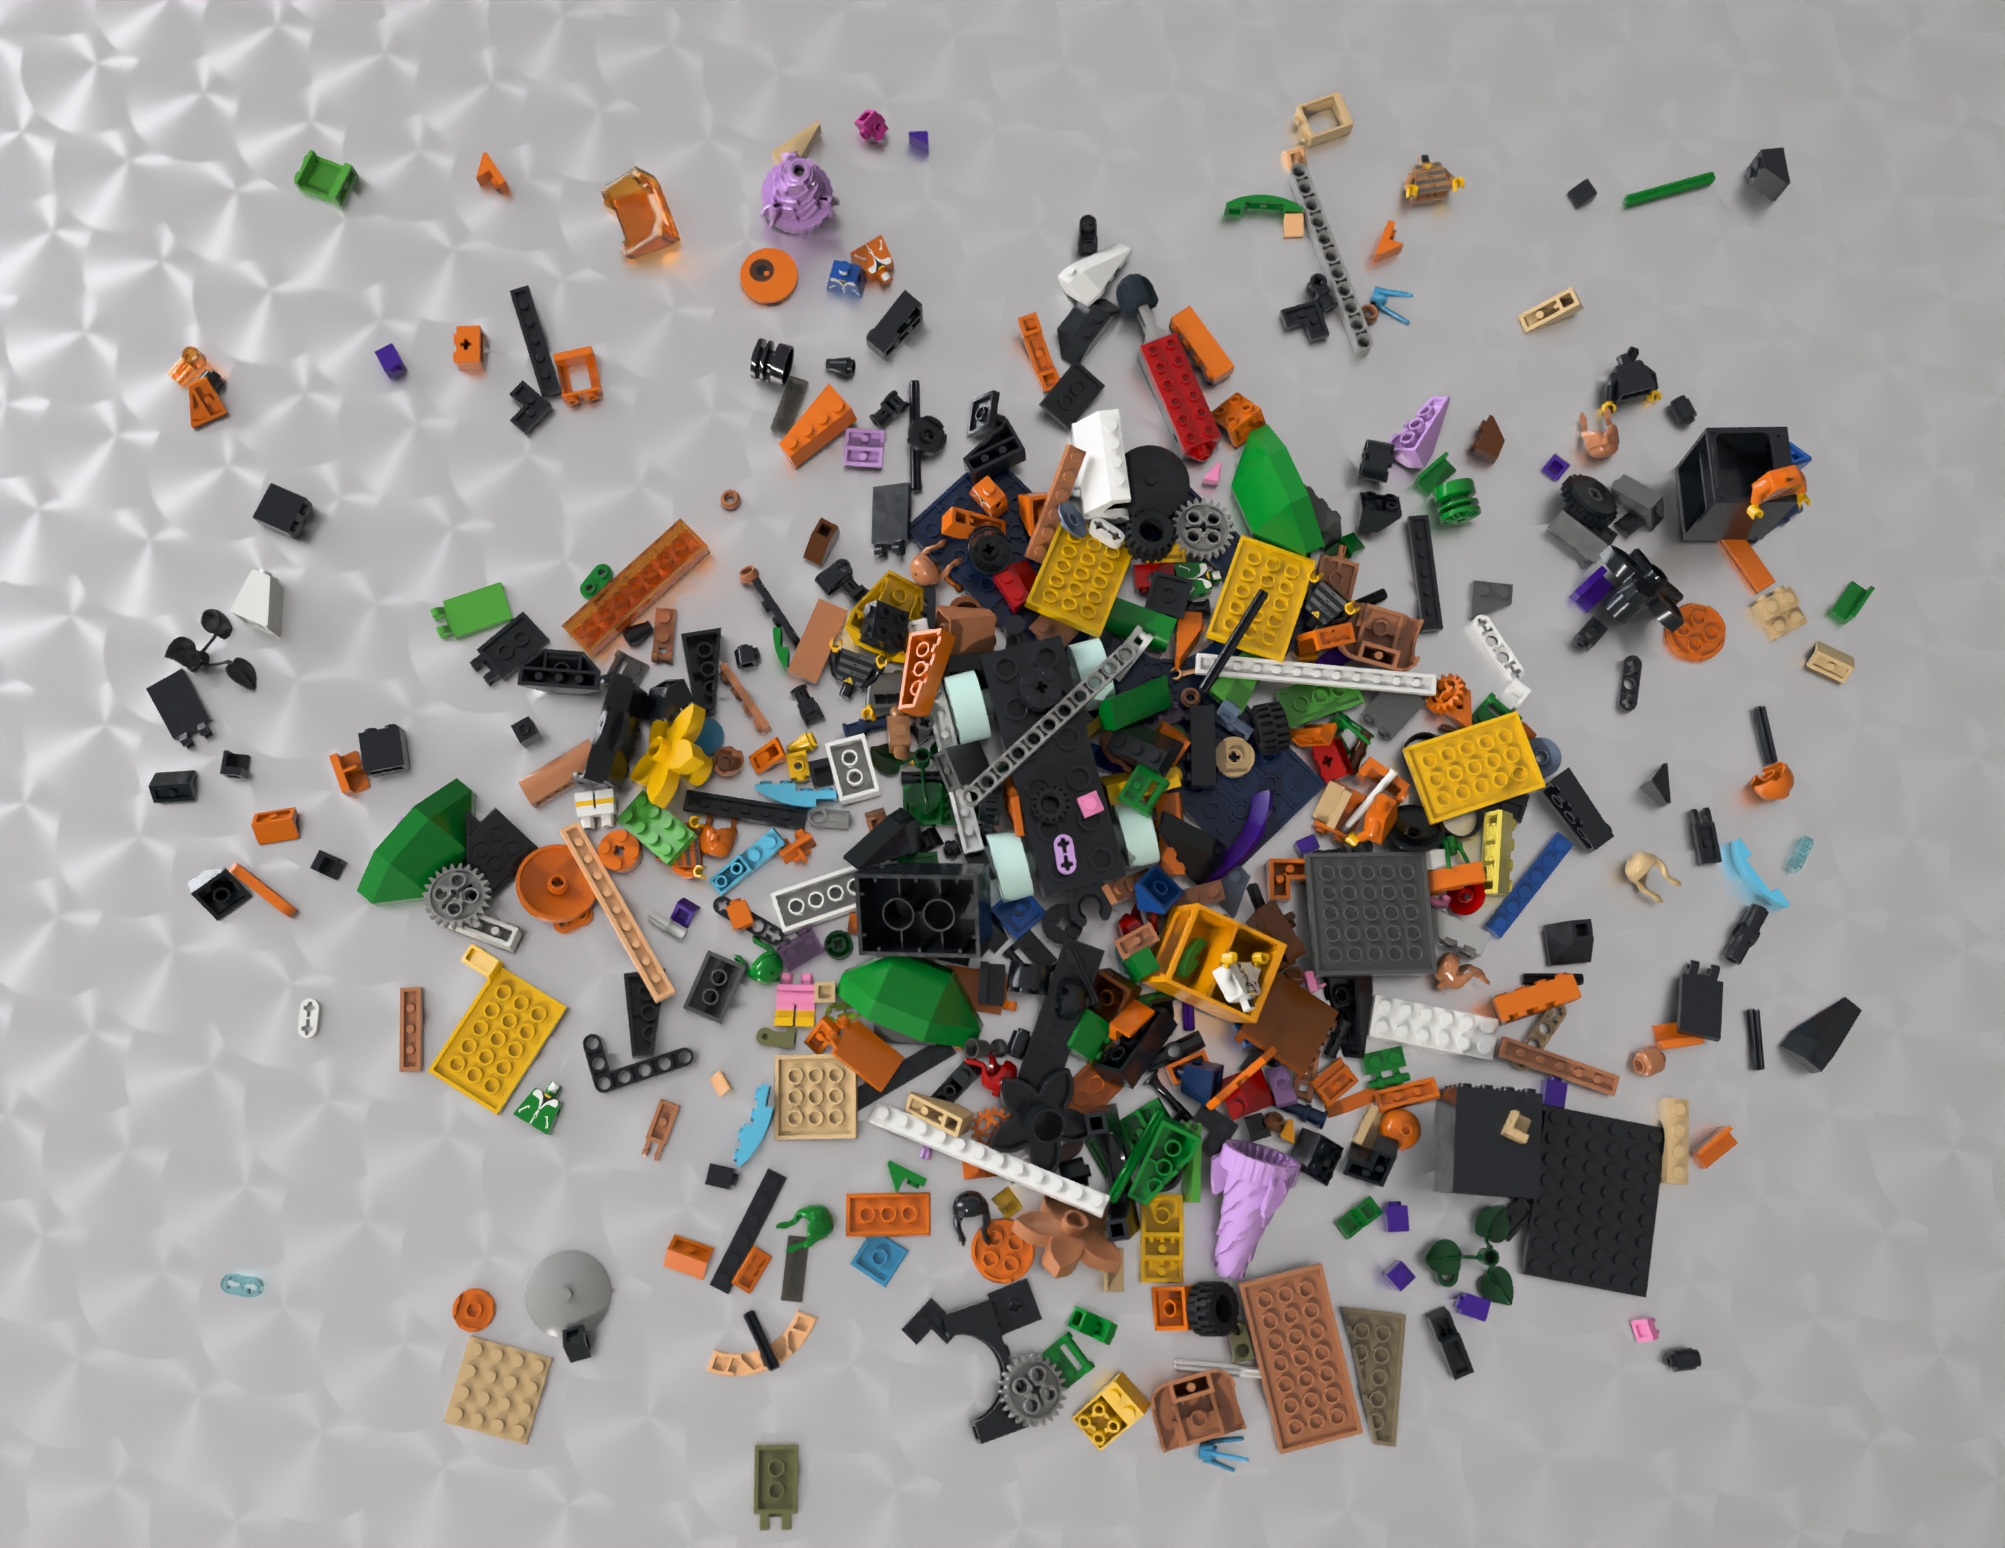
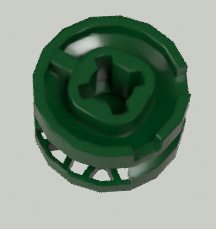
(839, 945)

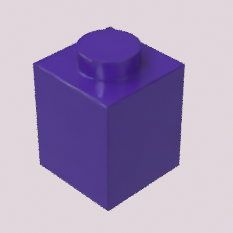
(391, 361)
(1554, 1092)
(1395, 1217)
(1398, 1275)
(1472, 1306)

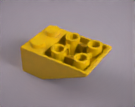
(1111, 1411)

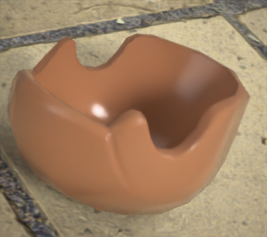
(727, 761)

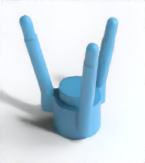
(1381, 295)
(1208, 1452)

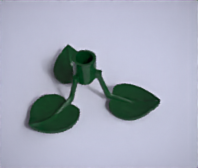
(923, 796)
(1494, 1226)

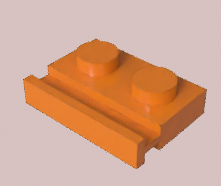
(1333, 1081)

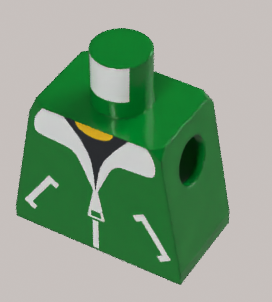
(1201, 578)
(541, 1108)

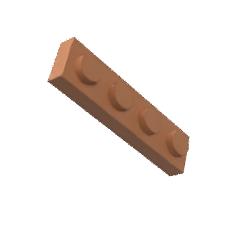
(739, 692)
(1122, 888)
(1203, 894)
(411, 1029)

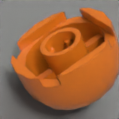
(1774, 783)
(1401, 1126)

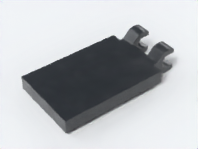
(891, 518)
(509, 648)
(180, 707)
(1700, 1003)

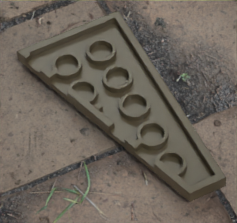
(1378, 1355)

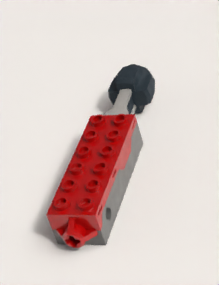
(1169, 374)

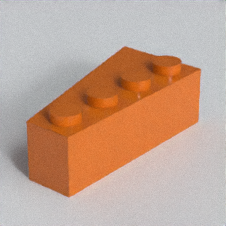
(817, 426)
(924, 669)
(1536, 999)

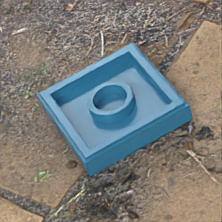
(879, 1258)

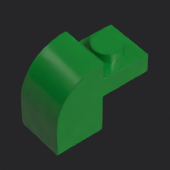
(1092, 1325)

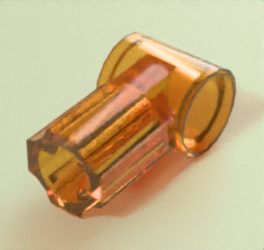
(185, 366)

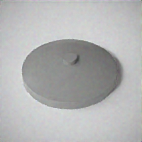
(568, 1292)

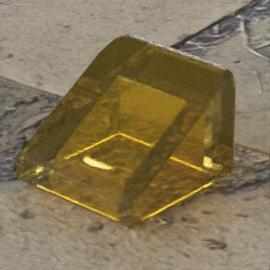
(1007, 1202)

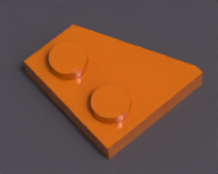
(204, 402)

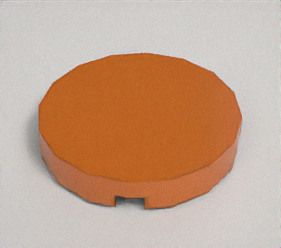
(474, 1310)

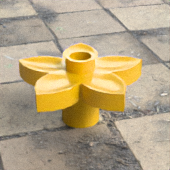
(673, 756)

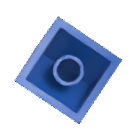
(1156, 891)

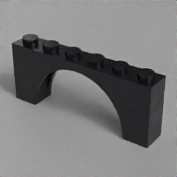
(1105, 1126)
(981, 1323)

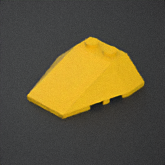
(893, 591)

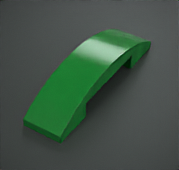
(1262, 203)

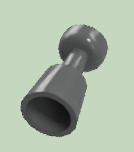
(980, 1048)

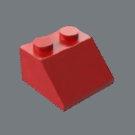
(1015, 584)
(1249, 1096)

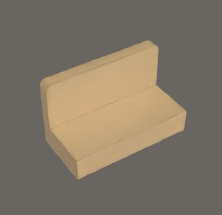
(1831, 662)
(1332, 804)
(1367, 1127)
(1114, 1280)

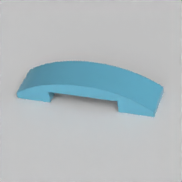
(1739, 854)

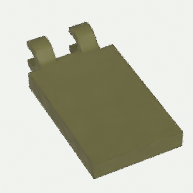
(776, 1483)

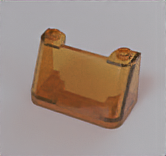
(641, 213)

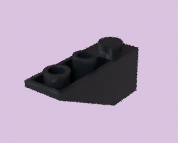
(958, 1082)

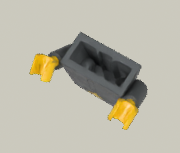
(883, 693)

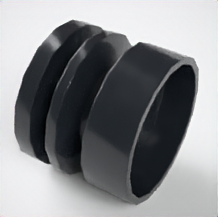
(767, 361)
(996, 557)

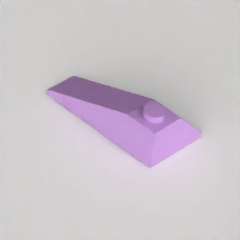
(1418, 439)

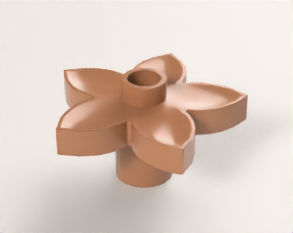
(1068, 1238)

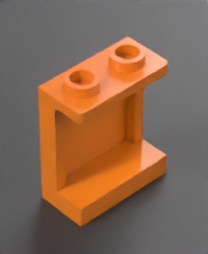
(1376, 772)
(1338, 835)

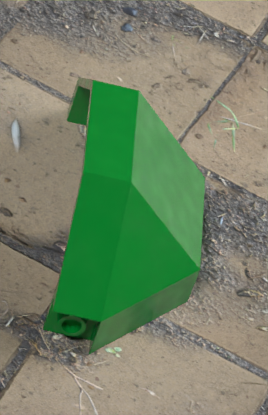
(1274, 496)
(418, 846)
(912, 998)

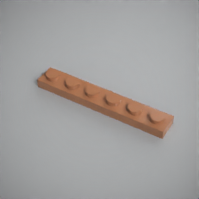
(1058, 493)
(1558, 1066)

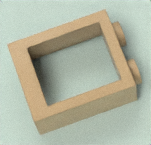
(1340, 111)

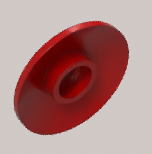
(1458, 899)

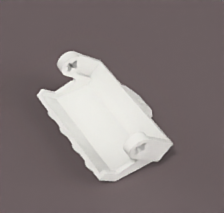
(1104, 470)

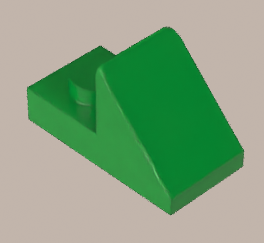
(1350, 540)
(899, 1173)

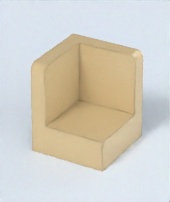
(825, 992)
(1516, 1127)

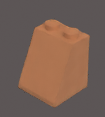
(971, 627)

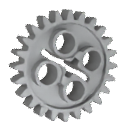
(1202, 512)
(468, 909)
(1017, 1401)

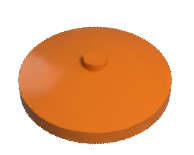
(553, 885)

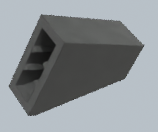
(1639, 500)

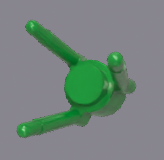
(1345, 723)
(1451, 846)

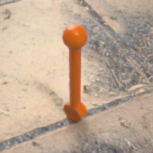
(958, 588)

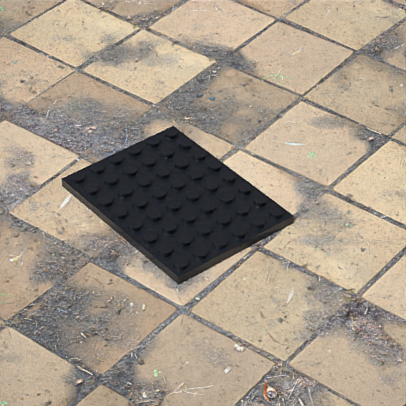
(1595, 1201)

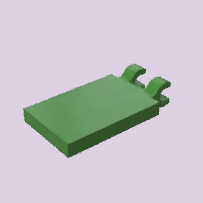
(473, 612)
(1192, 1170)

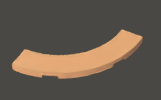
(752, 1363)

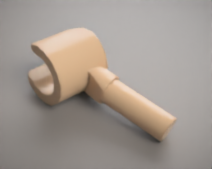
(1182, 673)

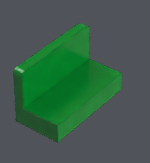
(1434, 475)
(1850, 602)

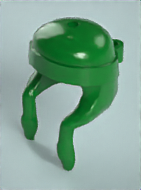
(766, 967)
(818, 1227)

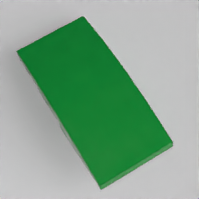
(942, 816)
(1132, 1129)

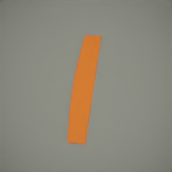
(1353, 1102)

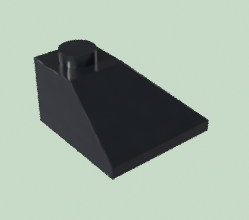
(218, 891)

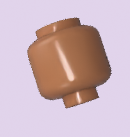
(1649, 1061)

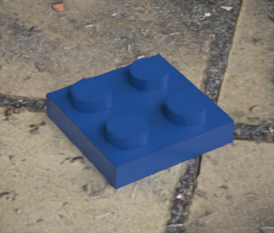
(1018, 915)

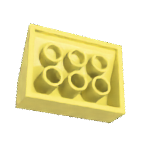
(1496, 851)

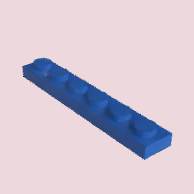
(1528, 885)

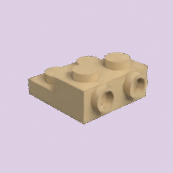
(1779, 612)

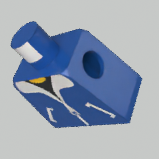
(847, 278)

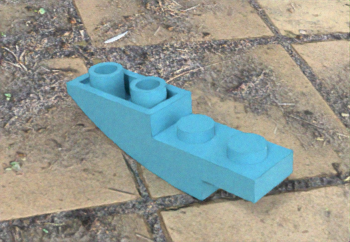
(787, 794)
(748, 862)
(753, 1136)

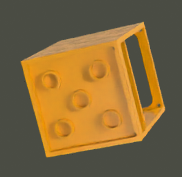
(1222, 936)

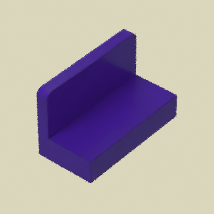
(1592, 590)

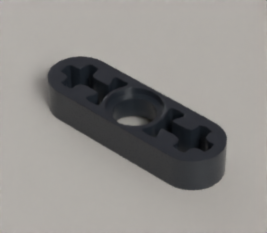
(1635, 677)

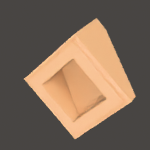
(1294, 155)
(1293, 225)
(721, 1083)

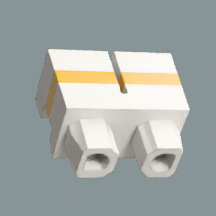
(596, 805)

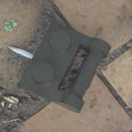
(634, 668)

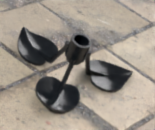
(184, 651)

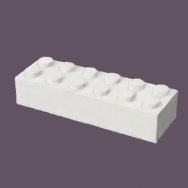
(817, 900)
(1432, 1028)

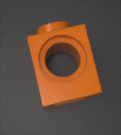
(740, 914)

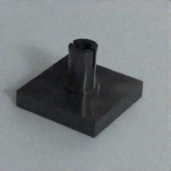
(984, 414)
(1168, 594)
(1015, 1305)

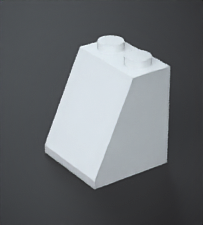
(261, 602)

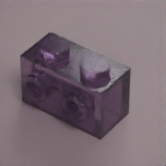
(800, 949)

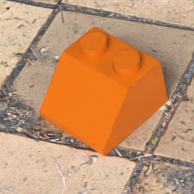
(1170, 1307)

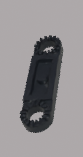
(770, 605)

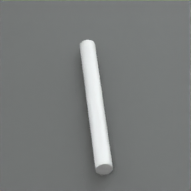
(1368, 801)

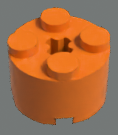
(609, 854)

